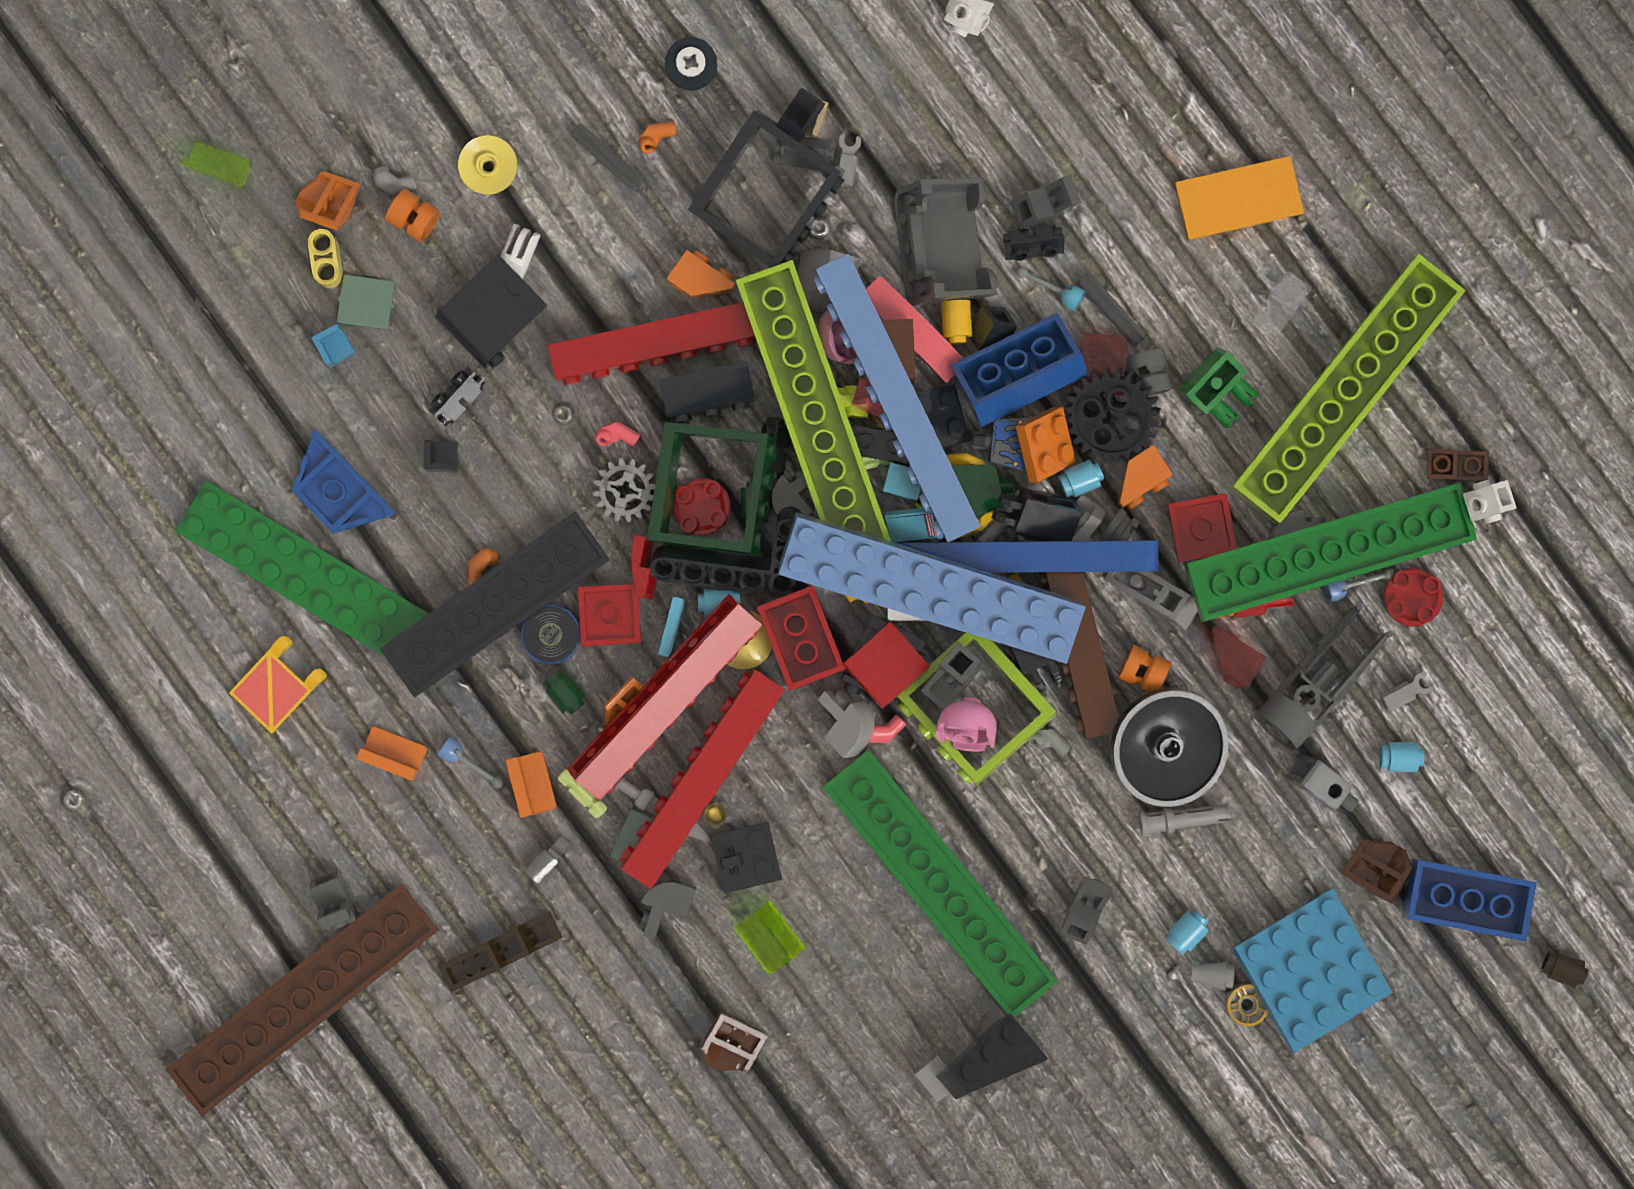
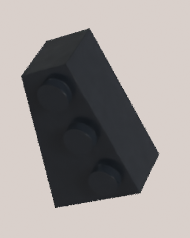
(992, 1057)

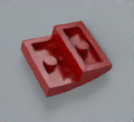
(886, 665)

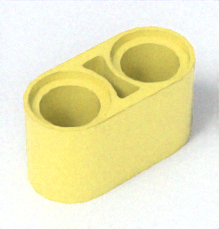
(325, 258)

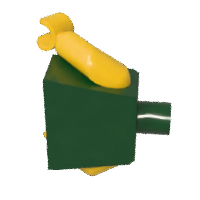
(980, 486)

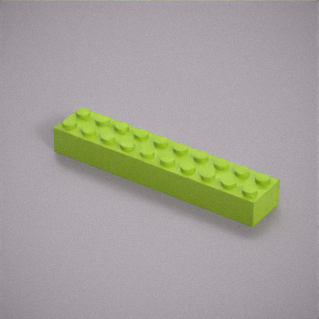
(1347, 389)
(810, 400)

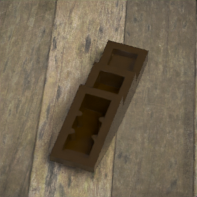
(500, 951)

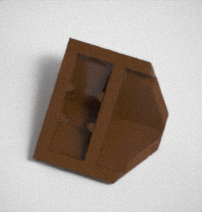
(1379, 868)
(731, 1044)

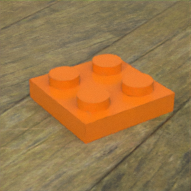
(1045, 444)

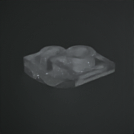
(1281, 304)

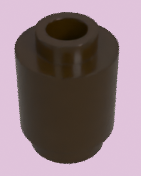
(1564, 968)

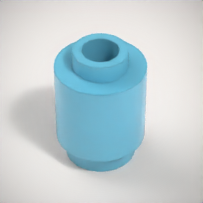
(1080, 479)
(712, 598)
(1401, 757)
(1188, 931)

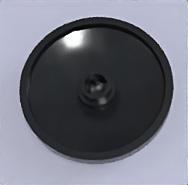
(1169, 747)

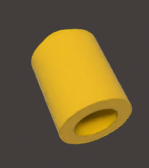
(956, 321)

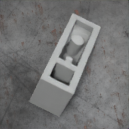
(1156, 595)

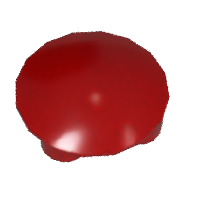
(702, 507)
(1413, 597)

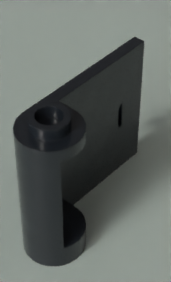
(487, 313)

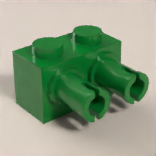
(1213, 381)

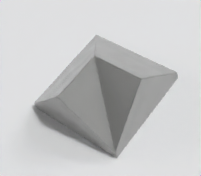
(809, 262)

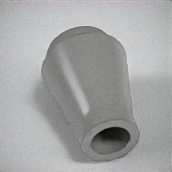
(1217, 975)

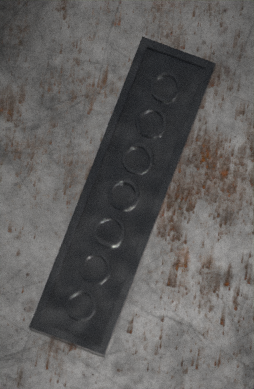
(494, 604)

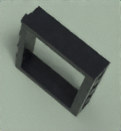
(727, 163)

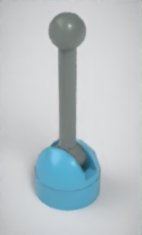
(1070, 296)

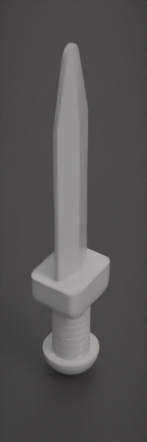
(645, 799)

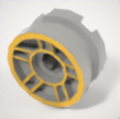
(1237, 1013)

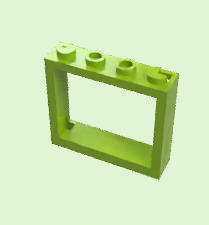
(928, 728)

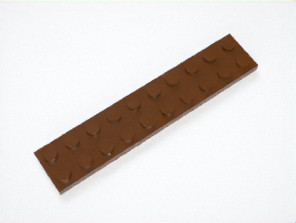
(302, 999)

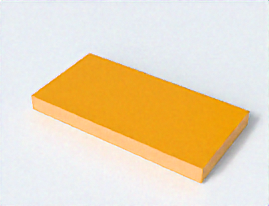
(1239, 198)

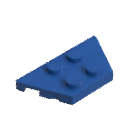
(336, 489)

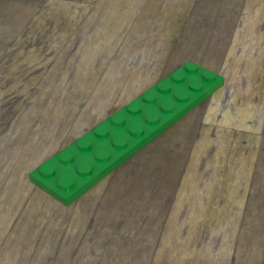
(1330, 552)
(297, 568)
(939, 884)

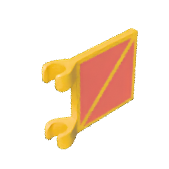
(273, 689)

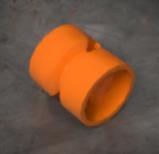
(404, 209)
(1154, 673)

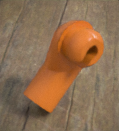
(653, 134)
(480, 562)

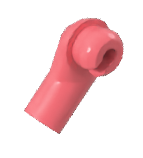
(614, 432)
(886, 733)

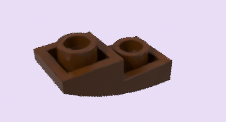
(1457, 465)

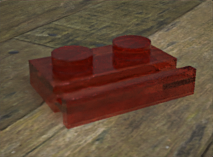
(1102, 352)

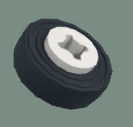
(685, 72)

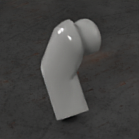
(392, 184)
(1049, 738)

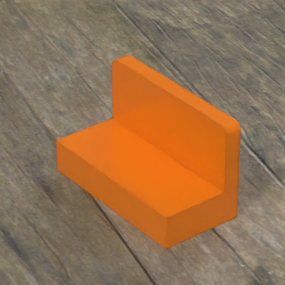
(393, 753)
(531, 784)

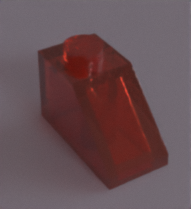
(1234, 658)

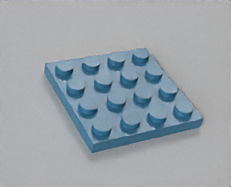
(1312, 970)

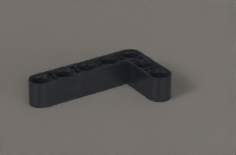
(737, 564)

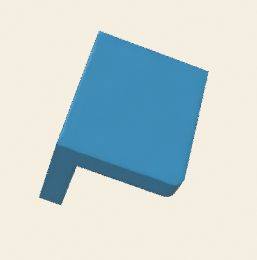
(333, 345)

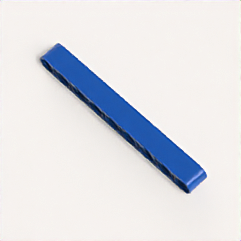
(1048, 555)

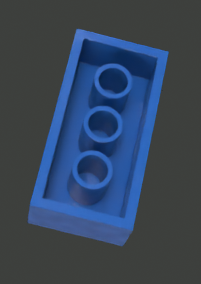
(1019, 369)
(1469, 900)

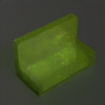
(218, 165)
(769, 938)

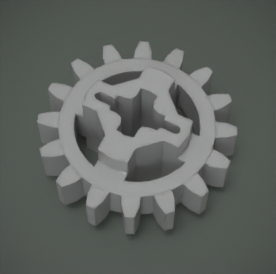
(621, 503)

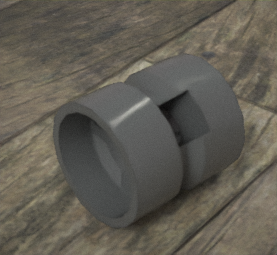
(1153, 362)

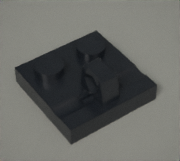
(746, 857)

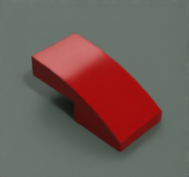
(642, 578)

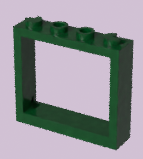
(666, 481)

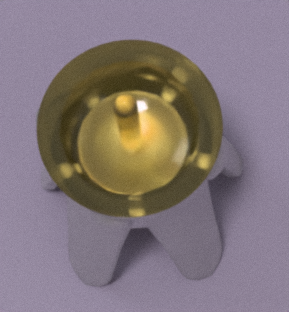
(716, 814)

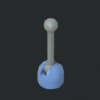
(1338, 590)
(452, 752)

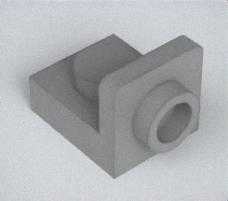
(1090, 518)

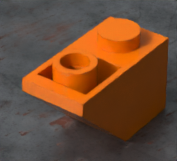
(698, 279)
(1142, 474)

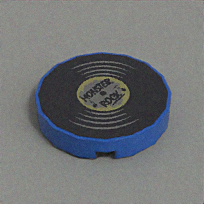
(551, 635)

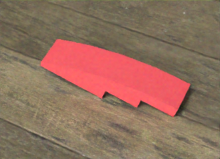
(928, 342)

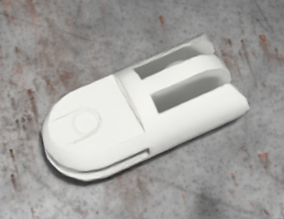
(515, 258)

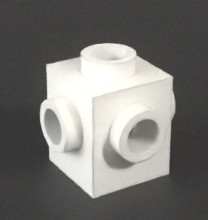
(968, 16)
(1489, 501)

